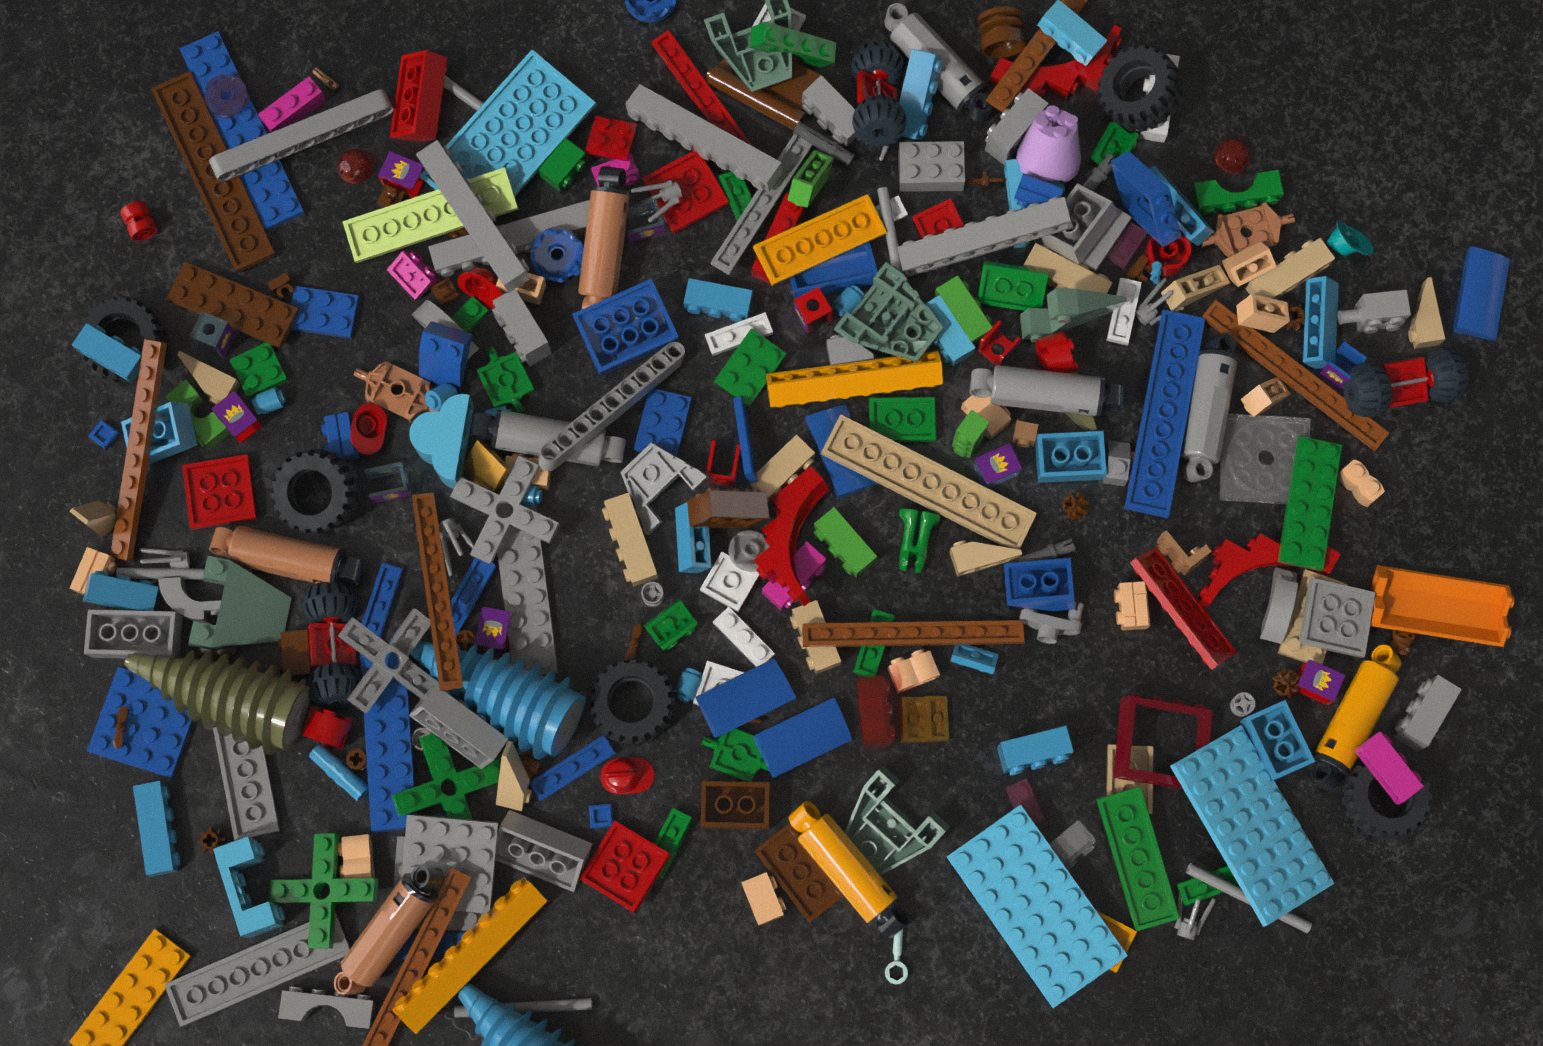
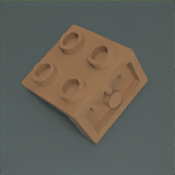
(1181, 561)

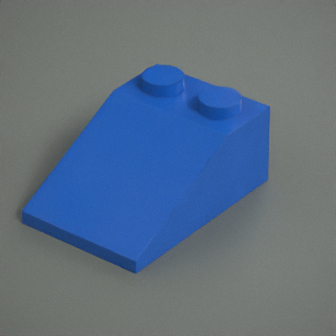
(443, 355)
(1040, 584)

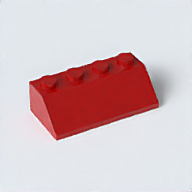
(418, 96)

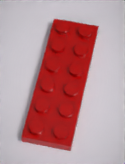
(1183, 607)

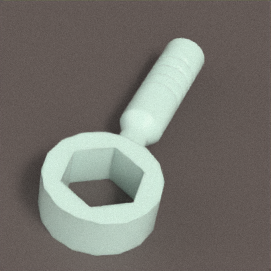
(897, 951)

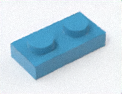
(975, 658)

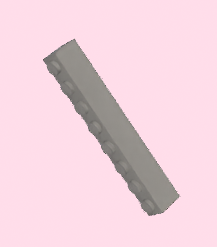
(704, 138)
(473, 216)
(985, 237)
(464, 253)

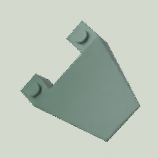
(753, 66)
(1067, 310)
(248, 612)
(884, 831)

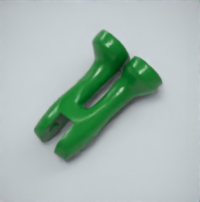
(919, 551)

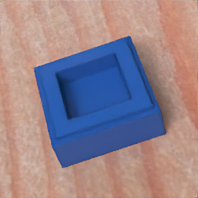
(103, 434)
(600, 816)

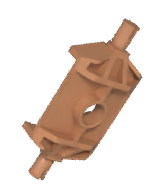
(1261, 222)
(379, 390)

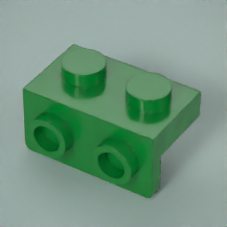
(1115, 142)
(671, 625)

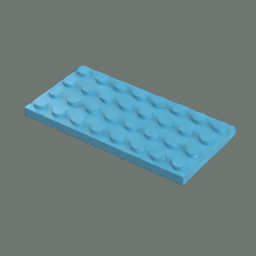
(519, 124)
(1252, 825)
(1036, 906)

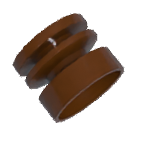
(1001, 32)

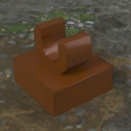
(390, 196)
(1138, 268)
(279, 283)
(444, 292)

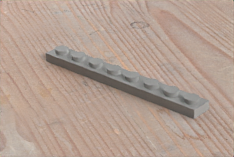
(760, 207)

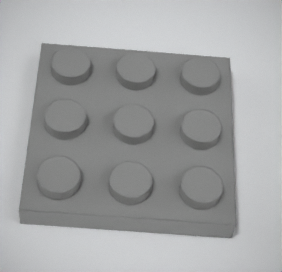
(1337, 617)

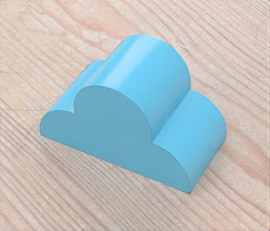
(444, 437)

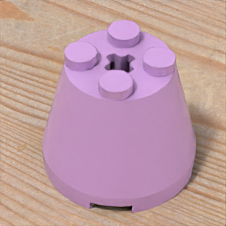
(1051, 146)

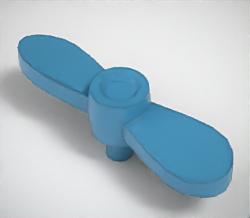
(1156, 272)

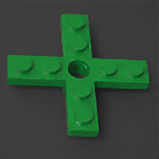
(443, 769)
(309, 891)

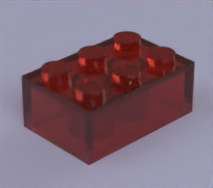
(875, 712)

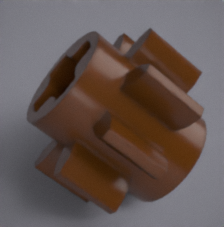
(1299, 313)
(1076, 506)
(1286, 682)
(530, 764)
(208, 836)

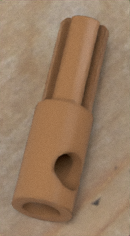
(327, 80)

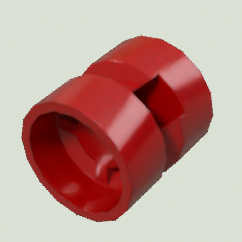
(139, 222)

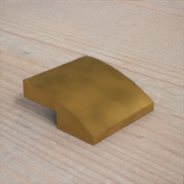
(486, 467)
(923, 719)

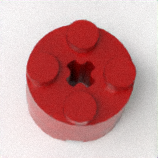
(1175, 260)
(1055, 353)
(326, 727)

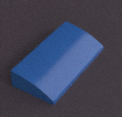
(835, 275)
(1481, 294)
(844, 480)
(745, 697)
(802, 737)

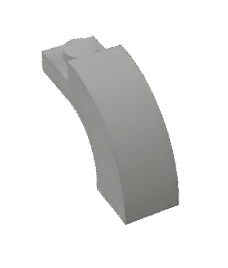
(430, 312)
(177, 598)
(1279, 606)

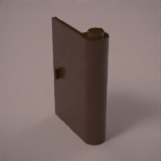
(779, 102)

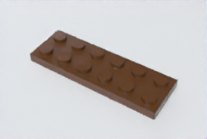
(238, 305)

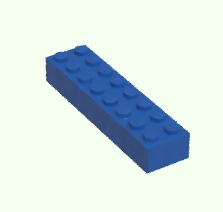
(389, 750)

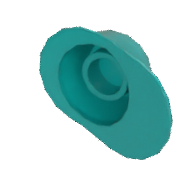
(1349, 240)

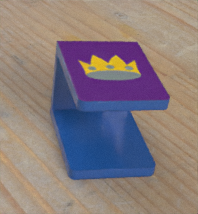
(1347, 357)

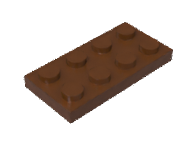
(798, 873)

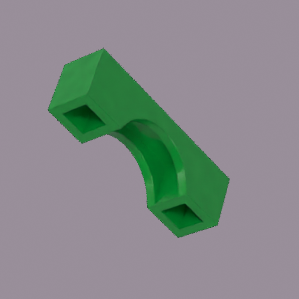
(776, 38)
(1211, 197)

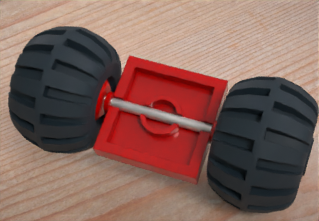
(879, 116)
(1374, 388)
(335, 673)

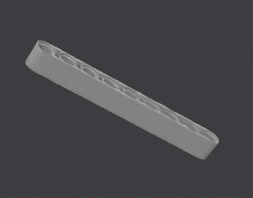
(301, 135)
(607, 413)

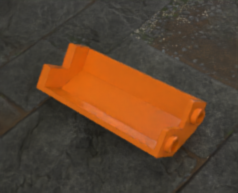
(1441, 606)

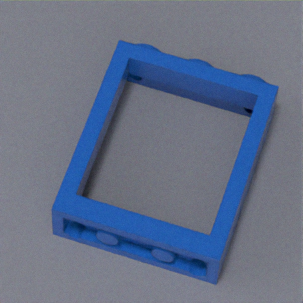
(1134, 183)

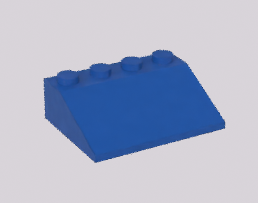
(625, 327)

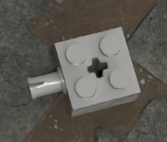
(1378, 311)

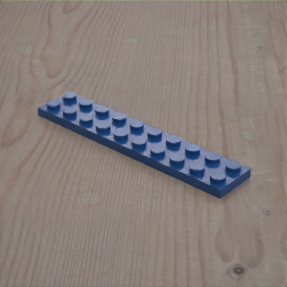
(267, 185)
(1164, 414)

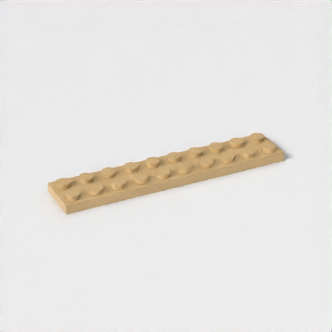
(928, 483)

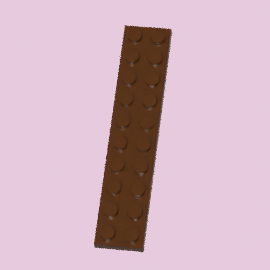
(226, 200)

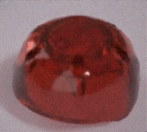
(1232, 150)
(351, 165)

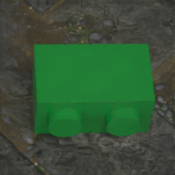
(563, 165)

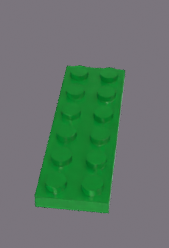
(1309, 503)
(1137, 858)

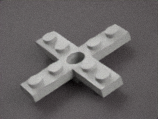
(490, 502)
(376, 650)

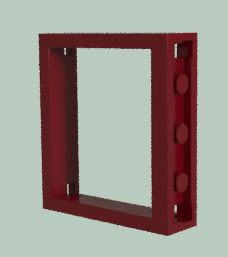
(1125, 734)

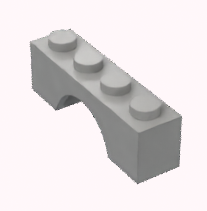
(298, 1006)

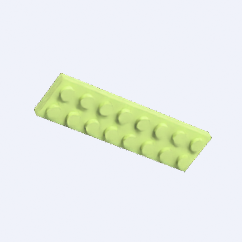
(423, 217)

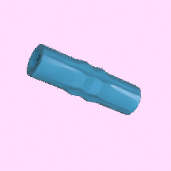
(339, 772)

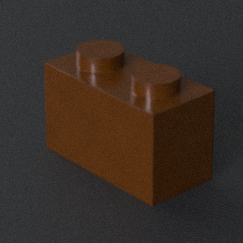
(295, 653)

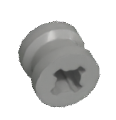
(1247, 703)

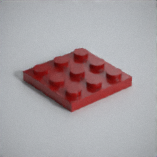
(698, 187)
(219, 492)
(625, 867)

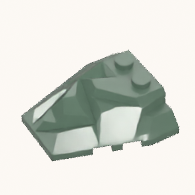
(891, 318)

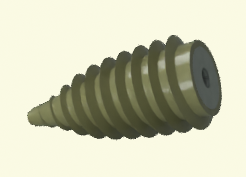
(230, 697)

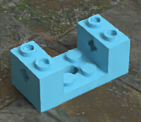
(230, 860)

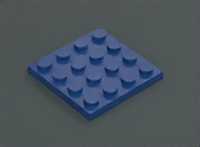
(153, 728)

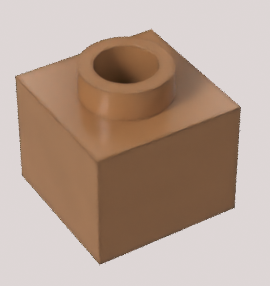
(1025, 434)

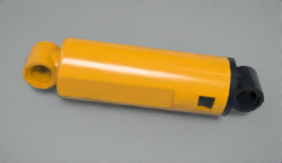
(1355, 717)
(848, 869)

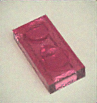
(1126, 245)
(1022, 794)

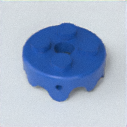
(650, 11)
(556, 268)

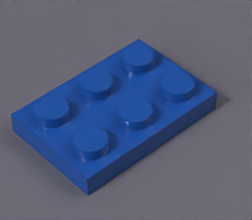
(325, 312)
(663, 421)

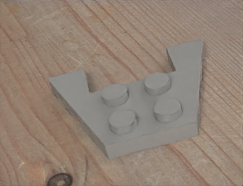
(650, 475)

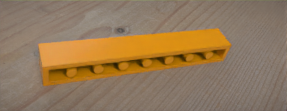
(853, 379)
(468, 955)

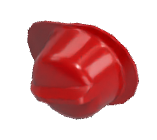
(481, 285)
(368, 428)
(627, 775)

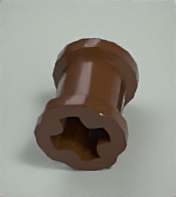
(354, 755)

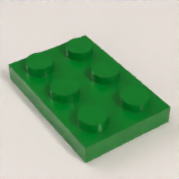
(1012, 286)
(747, 368)
(903, 418)

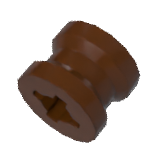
(464, 638)
(1402, 642)

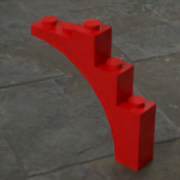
(1065, 77)
(792, 508)
(1235, 561)

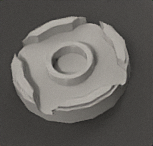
(745, 548)

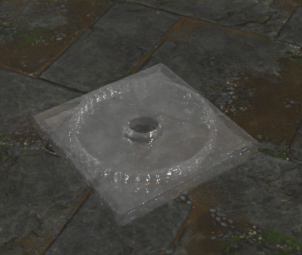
(1242, 473)

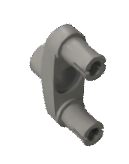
(1050, 626)

